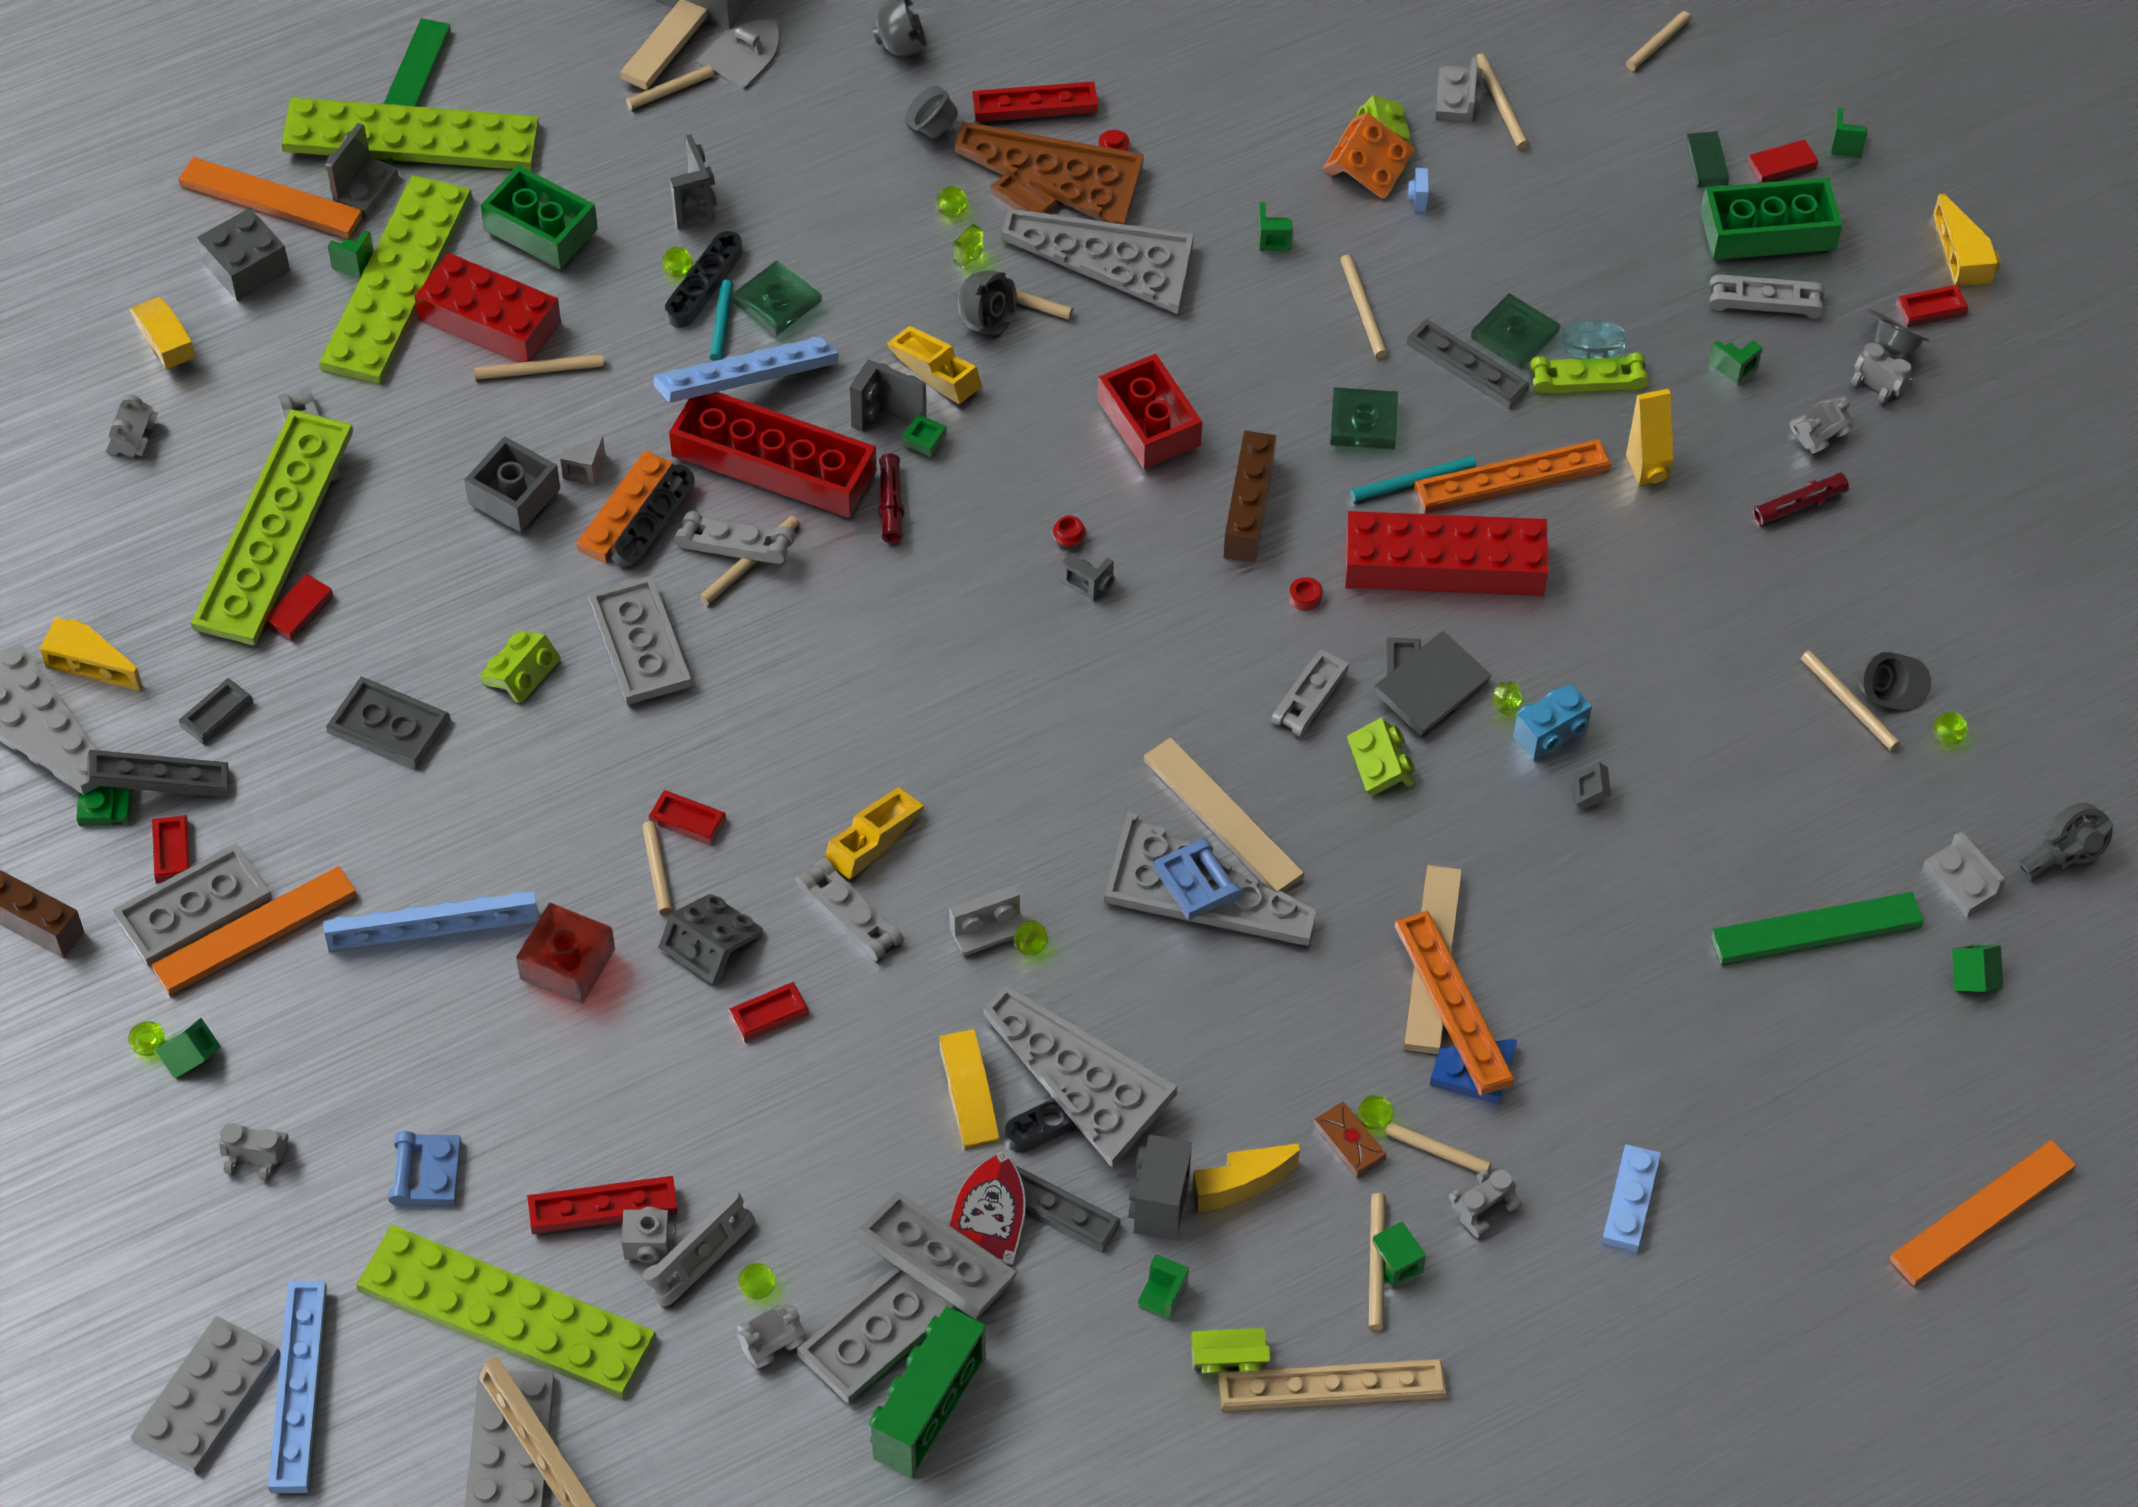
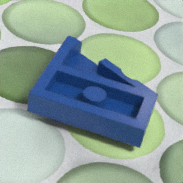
(1453, 1076)

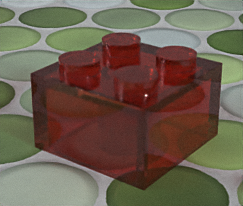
(565, 953)

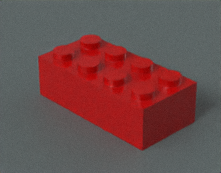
(487, 309)

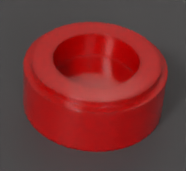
(1305, 593)

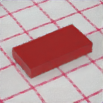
(1782, 161)
(1932, 305)
(298, 606)
(687, 817)
(170, 847)
(769, 1011)

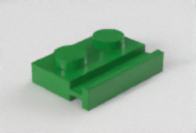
(104, 806)

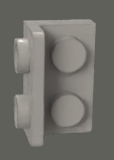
(1458, 93)
(1965, 874)
(986, 920)

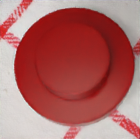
(1114, 139)
(1069, 531)

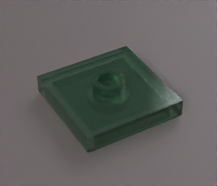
(776, 298)
(1515, 331)
(1364, 418)

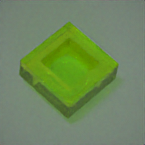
(968, 246)

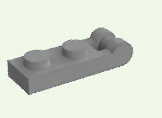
(1310, 692)

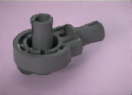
(2071, 840)

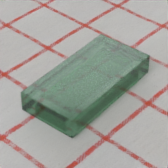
(1707, 159)

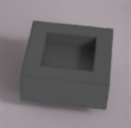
(1591, 786)

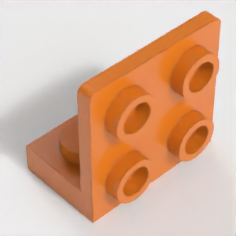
(1370, 155)

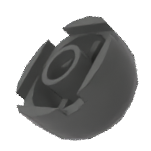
(899, 29)
(986, 302)

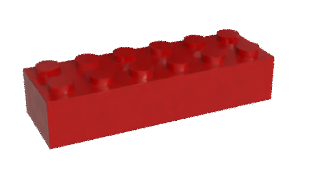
(774, 451)
(1446, 553)

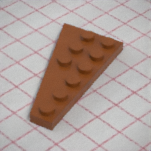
(1075, 173)

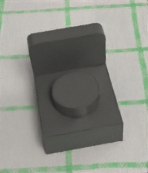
(1085, 578)

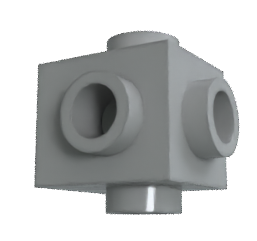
(647, 1234)

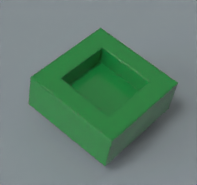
(924, 435)

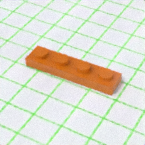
(622, 505)

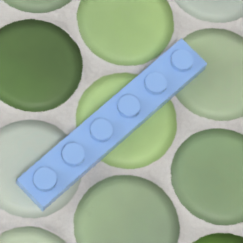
(745, 369)
(431, 920)
(297, 1387)

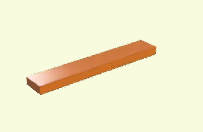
(270, 197)
(1512, 476)
(254, 930)
(1454, 1003)
(1982, 1212)

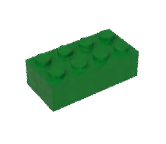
(1771, 218)
(927, 1391)

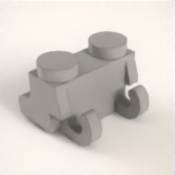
(1882, 372)
(1821, 422)
(129, 426)
(252, 1147)
(1476, 1200)
(770, 1332)

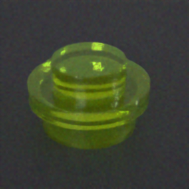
(951, 201)
(676, 262)
(1506, 697)
(1950, 728)
(1030, 938)
(145, 1038)
(1375, 1112)
(756, 1281)

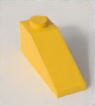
(1965, 245)
(1651, 438)
(84, 653)

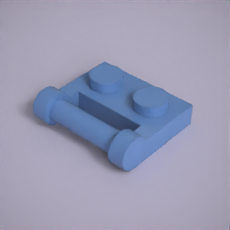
(1189, 885)
(437, 1171)

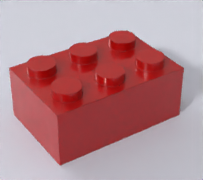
(1149, 411)

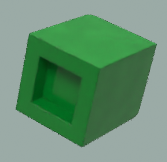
(1846, 138)
(1273, 232)
(351, 256)
(1735, 362)
(1977, 968)
(188, 1048)
(1401, 1253)
(1164, 1287)

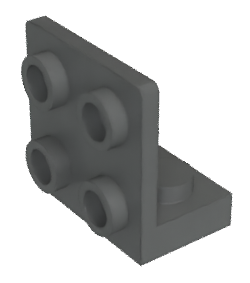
(356, 176)
(692, 191)
(887, 390)
(705, 935)

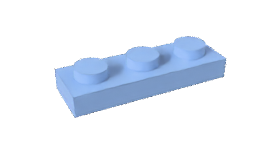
(1631, 1198)

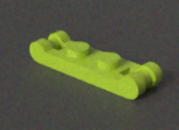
(1589, 374)

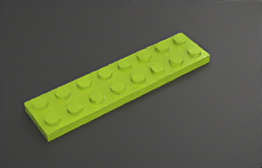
(413, 133)
(399, 266)
(272, 527)
(506, 1311)

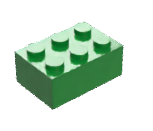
(539, 217)

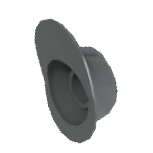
(932, 112)
(1895, 338)
(1894, 680)

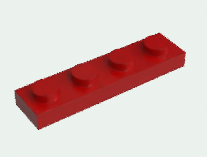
(1034, 101)
(598, 1204)

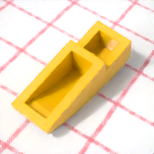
(163, 332)
(936, 364)
(872, 832)
(968, 1088)
(1244, 1176)

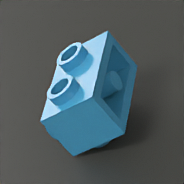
(1552, 721)

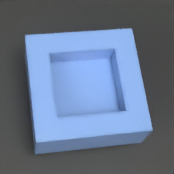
(1419, 190)

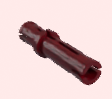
(1833, 486)
(891, 508)

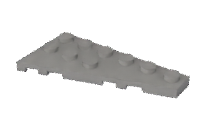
(1127, 257)
(39, 721)
(1258, 912)
(1093, 1083)

